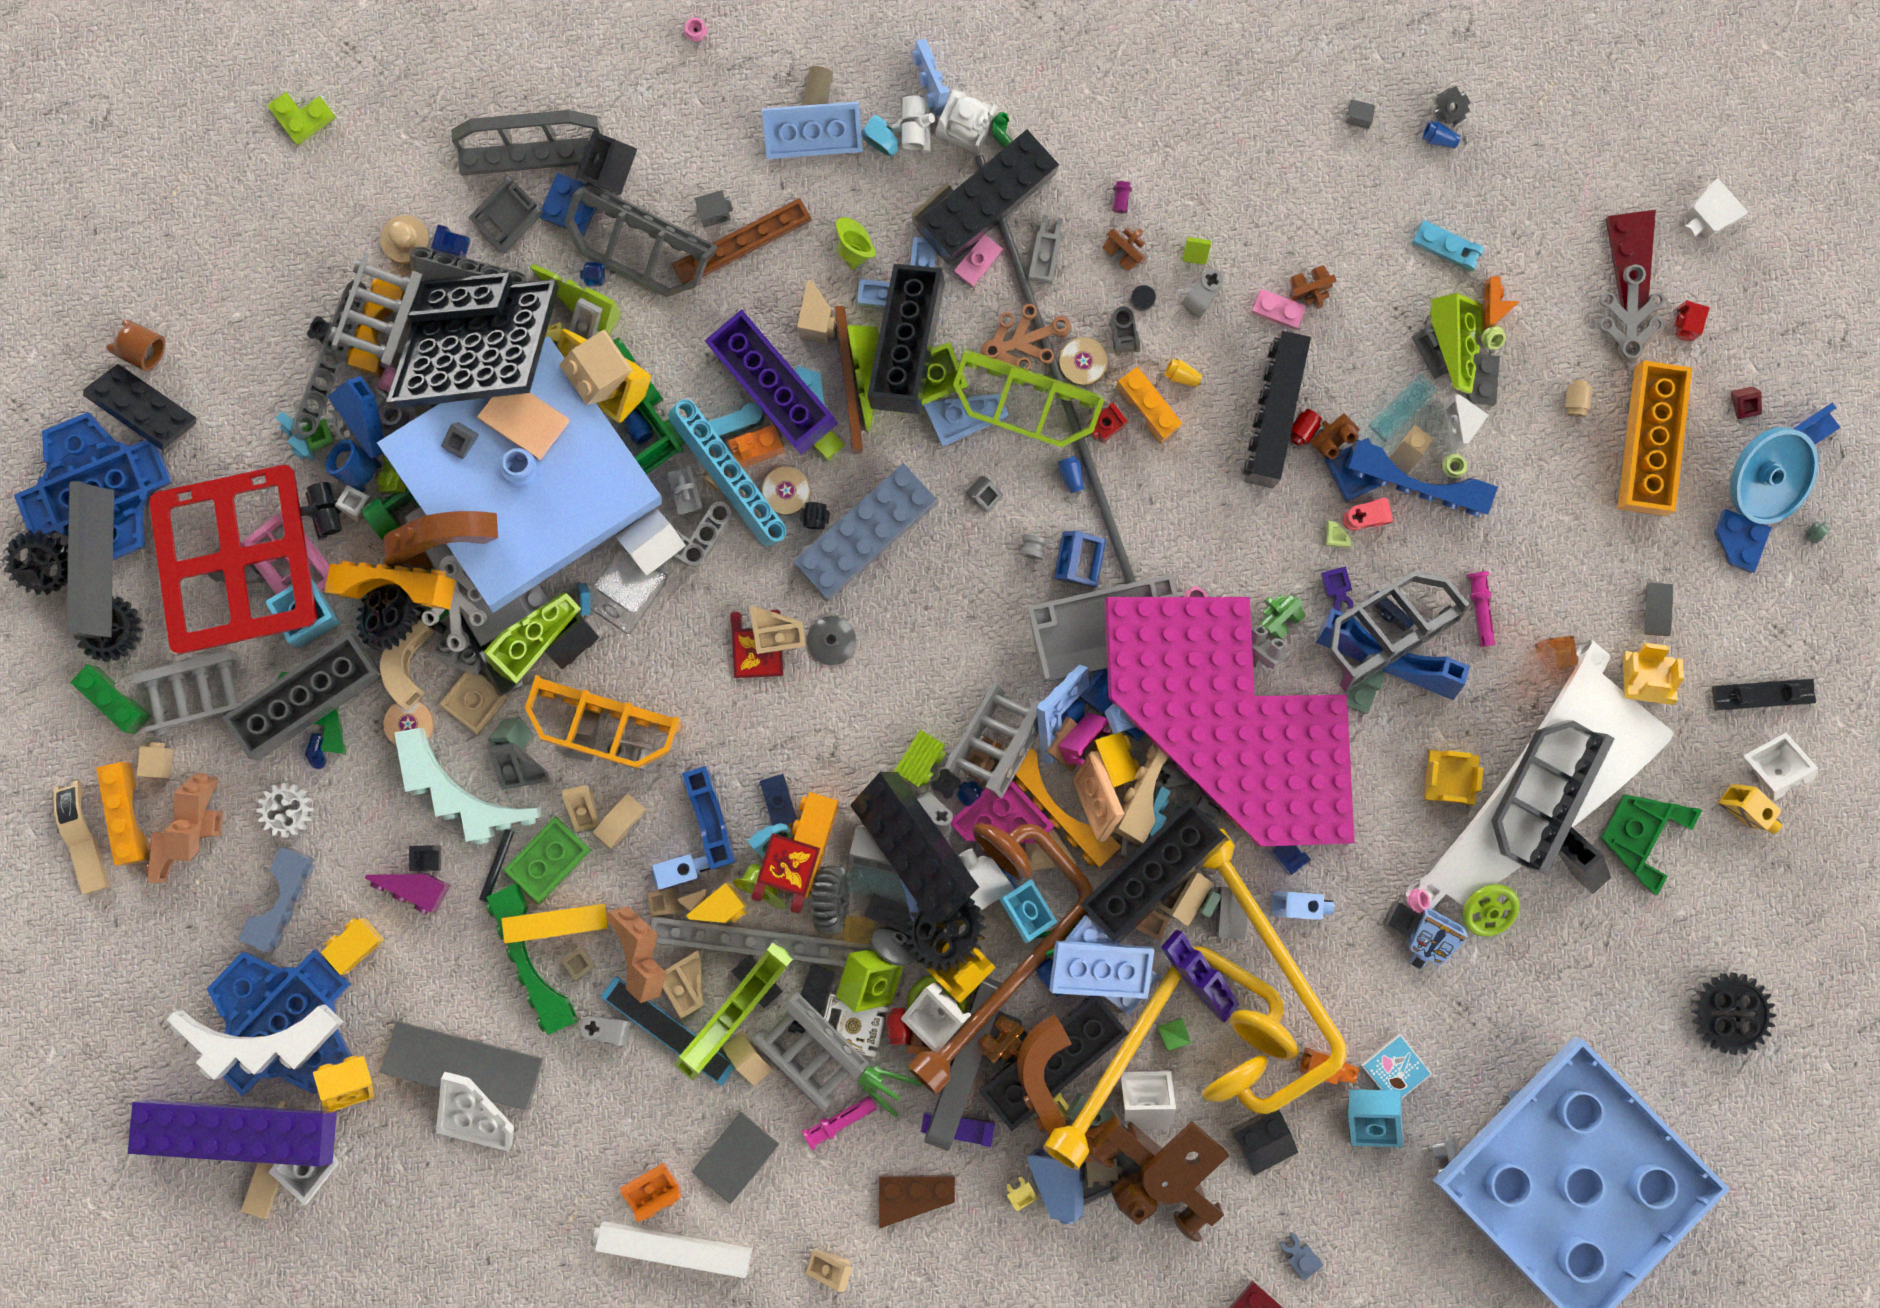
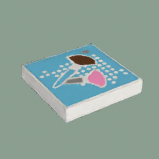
(1396, 1067)

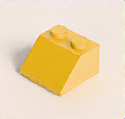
(1116, 758)
(721, 906)
(344, 1083)

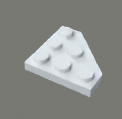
(470, 1115)

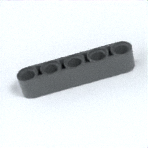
(442, 265)

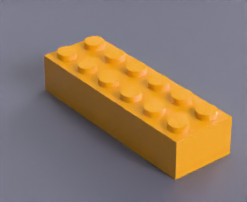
(1654, 438)

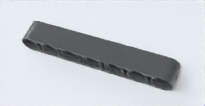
(324, 370)
(962, 1074)

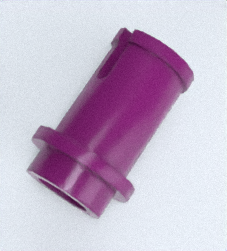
(1121, 197)

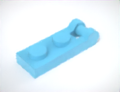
(1447, 245)

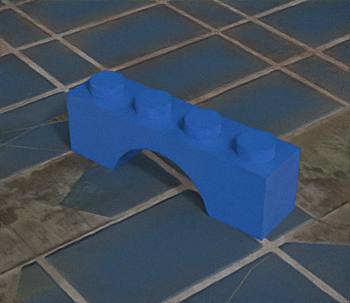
(710, 817)

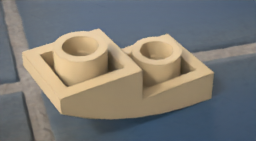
(618, 821)

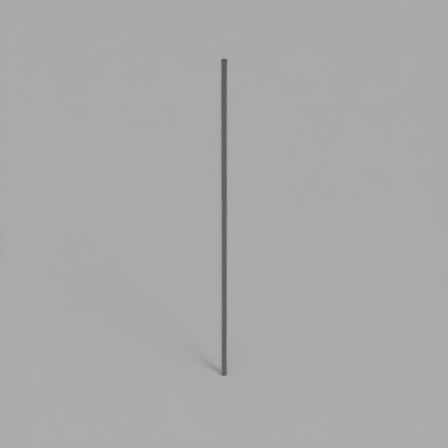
(1067, 405)

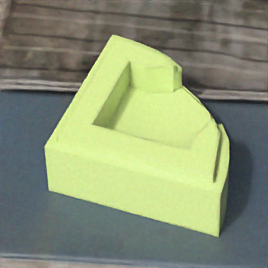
(1336, 536)

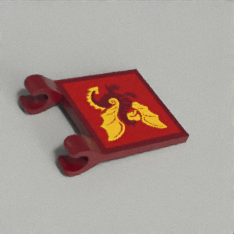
(745, 657)
(787, 867)

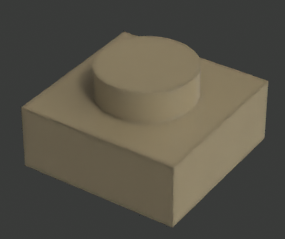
(578, 963)

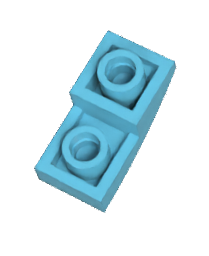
(300, 447)
(1159, 804)

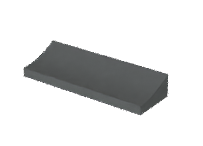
(90, 560)
(426, 1054)

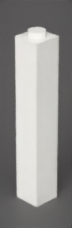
(672, 1249)

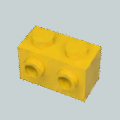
(352, 945)

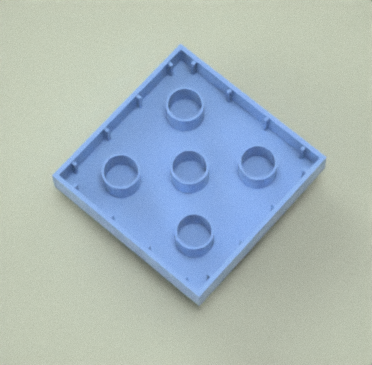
(544, 508)
(1581, 1182)

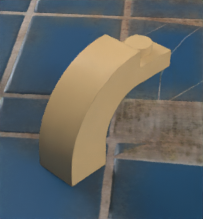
(395, 666)

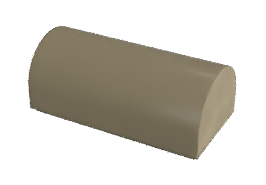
(817, 86)

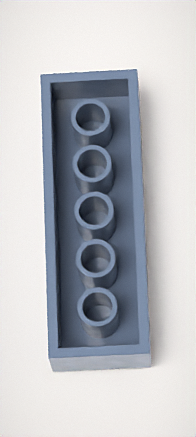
(865, 532)

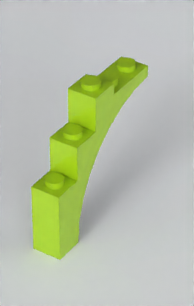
(733, 1011)

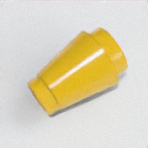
(1182, 373)

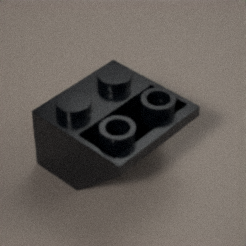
(606, 162)

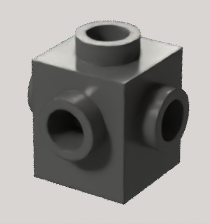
(1443, 101)

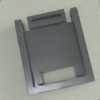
(510, 211)

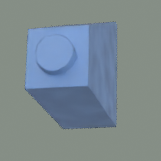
(1058, 1186)

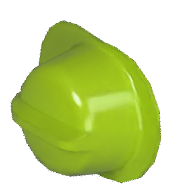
(853, 243)
(748, 883)

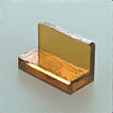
(1564, 649)

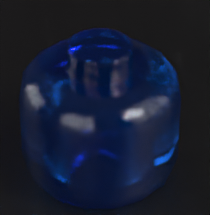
(593, 274)
(969, 793)

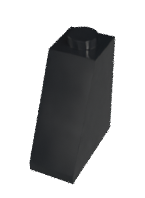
(1584, 861)

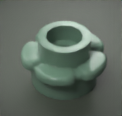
(1817, 531)

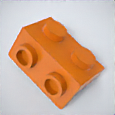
(651, 1192)

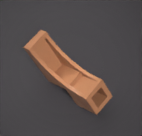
(190, 803)
(158, 867)
(638, 940)

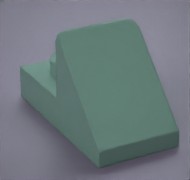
(1362, 695)

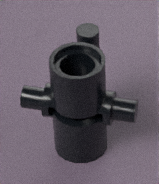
(322, 510)

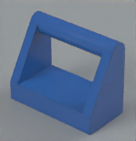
(1069, 558)

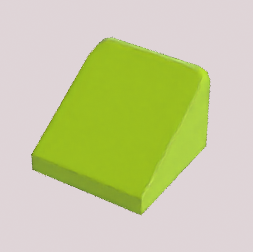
(1196, 250)
(829, 445)

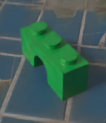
(100, 691)

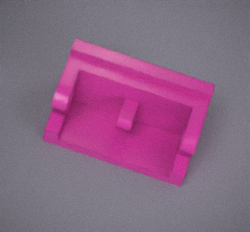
(1082, 736)

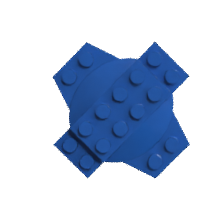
(89, 454)
(268, 999)

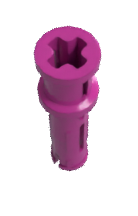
(1481, 597)
(828, 1127)

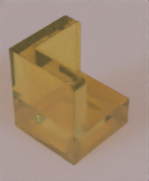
(858, 930)

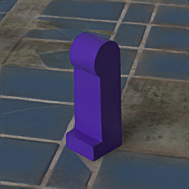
(968, 1130)

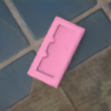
(978, 260)

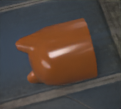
(133, 344)

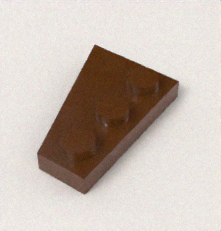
(913, 1195)

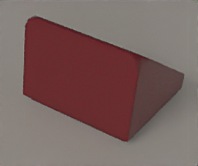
(1747, 402)

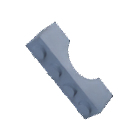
(290, 870)

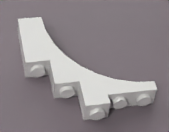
(255, 1053)

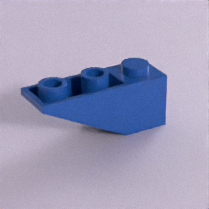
(360, 412)

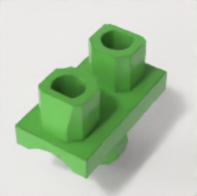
(1278, 611)

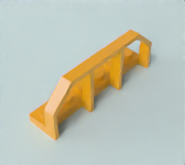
(597, 704)

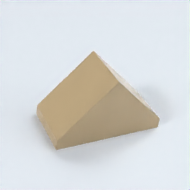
(747, 1058)

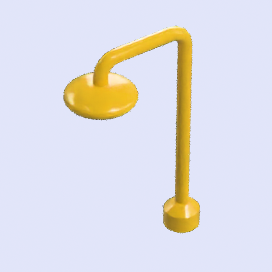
(1259, 1030)
(1240, 1079)

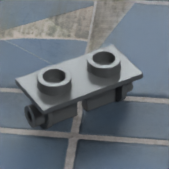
(1430, 351)

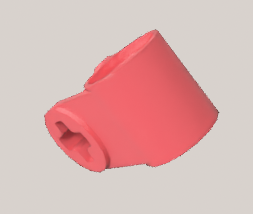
(1371, 515)

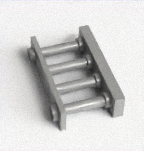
(399, 307)
(174, 674)
(1009, 759)
(833, 1045)

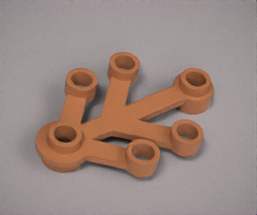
(1022, 341)

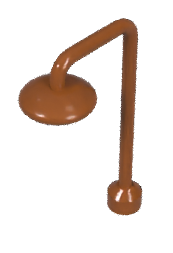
(933, 1067)

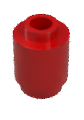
(1305, 427)
(897, 1030)

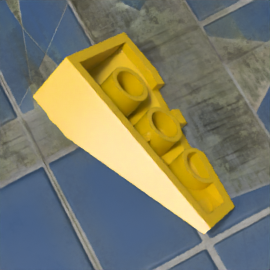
(629, 392)

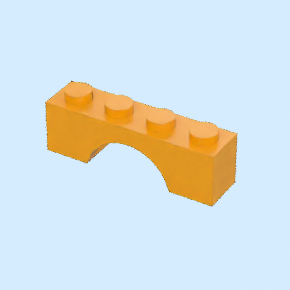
(363, 360)
(125, 837)

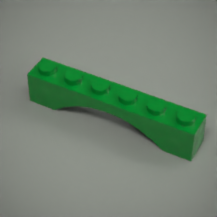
(553, 1008)

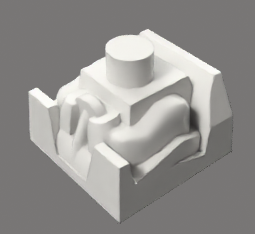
(965, 121)
(1780, 765)
(934, 1017)
(1148, 1099)

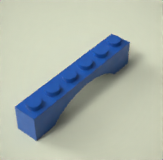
(1373, 461)
(1435, 674)

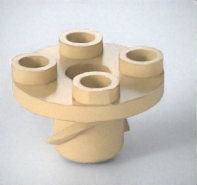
(401, 236)

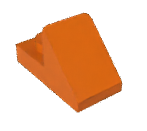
(1494, 307)

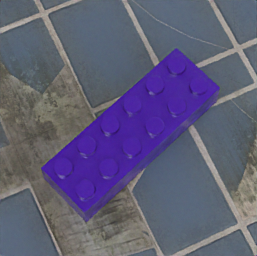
(771, 382)

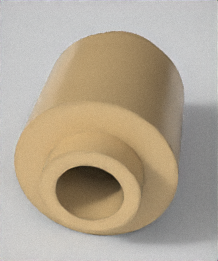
(1578, 398)

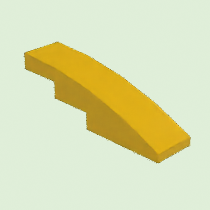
(554, 923)

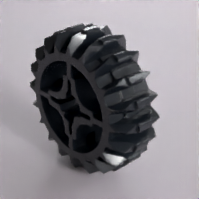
(32, 573)
(108, 647)

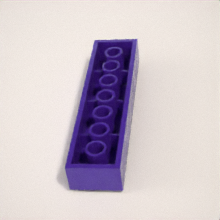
(232, 1132)

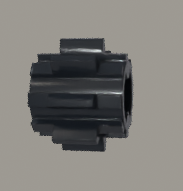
(814, 515)

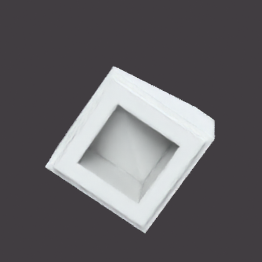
(352, 502)

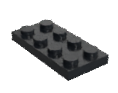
(460, 297)
(139, 406)

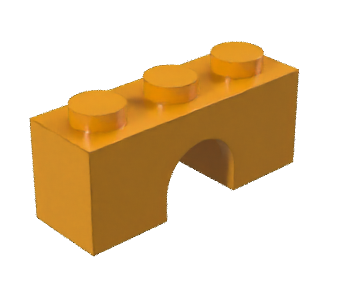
(1141, 393)

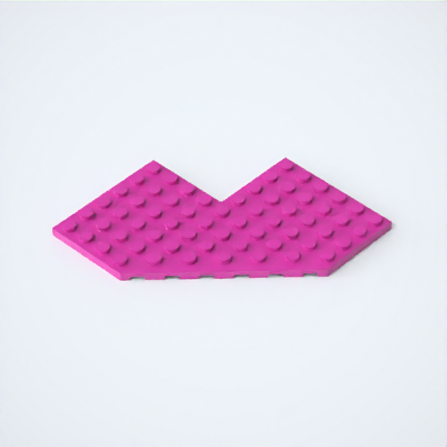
(1189, 684)

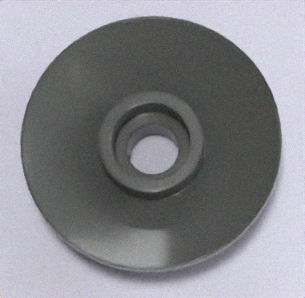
(831, 653)
(892, 946)

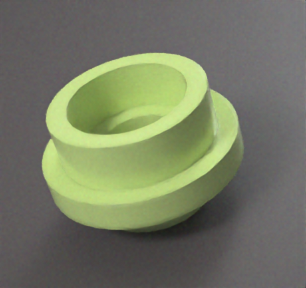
(1493, 337)
(1459, 461)

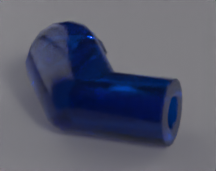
(313, 752)

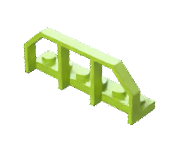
(1040, 382)

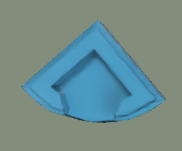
(584, 595)

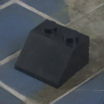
(572, 641)
(1264, 1141)

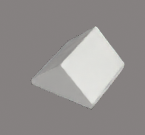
(1462, 421)
(650, 541)
(302, 1180)

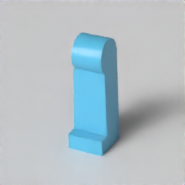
(737, 422)

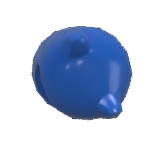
(358, 468)

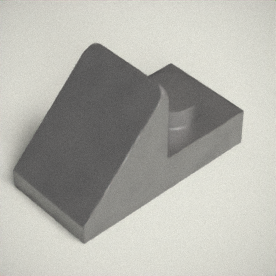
(585, 735)

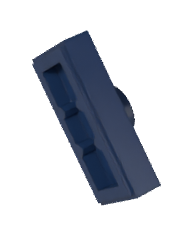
(1392, 613)
(778, 800)

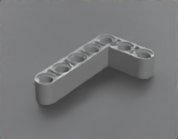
(696, 542)

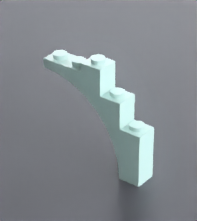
(478, 817)

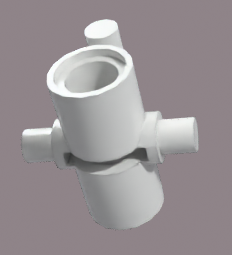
(915, 124)

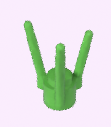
(872, 1081)

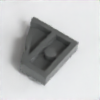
(515, 767)

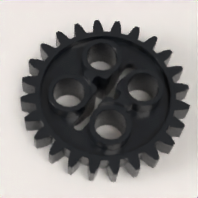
(386, 617)
(959, 944)
(1733, 1036)

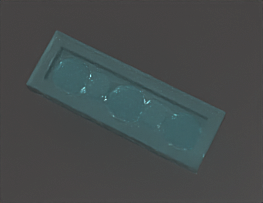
(1402, 407)

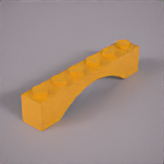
(355, 581)
(1077, 832)

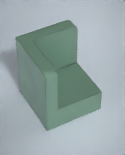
(511, 731)

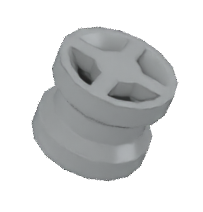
(1033, 547)

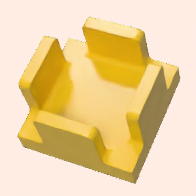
(1652, 675)
(1453, 777)
(967, 978)

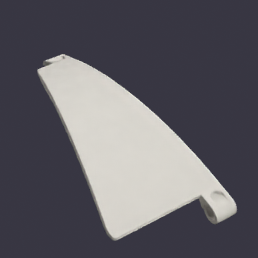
(1595, 704)

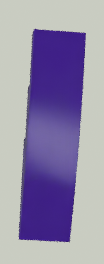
(1200, 977)

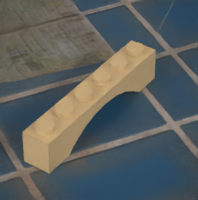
(1138, 805)

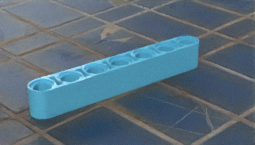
(716, 466)

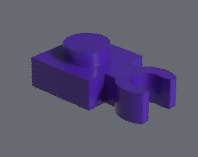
(1336, 584)

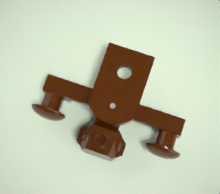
(1164, 1173)

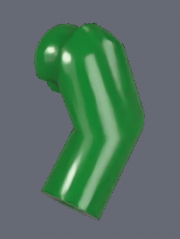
(999, 129)

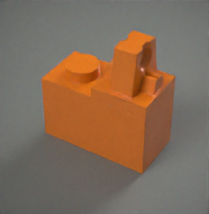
(756, 446)
(1314, 1058)

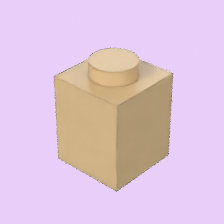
(155, 761)

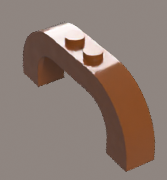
(409, 542)
(1033, 1056)

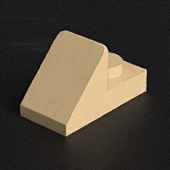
(1410, 449)
(581, 807)
(829, 1269)

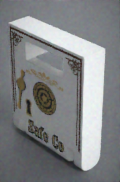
(858, 1028)

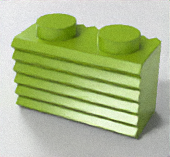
(920, 758)

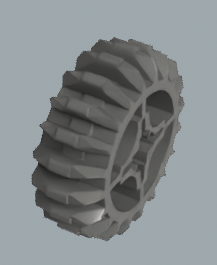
(830, 899)

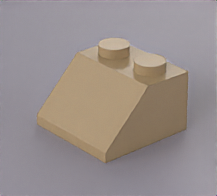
(815, 317)
(596, 368)
(1187, 898)

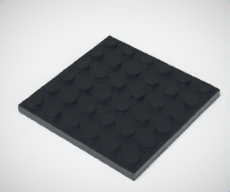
(476, 354)

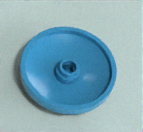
(1774, 475)

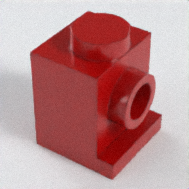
(1690, 320)
(1117, 421)

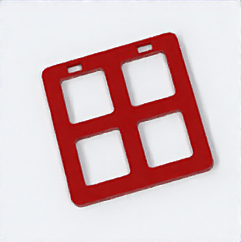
(232, 560)

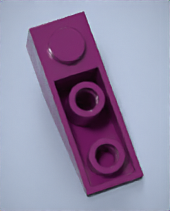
(421, 889)

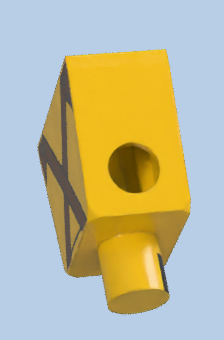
(1751, 807)

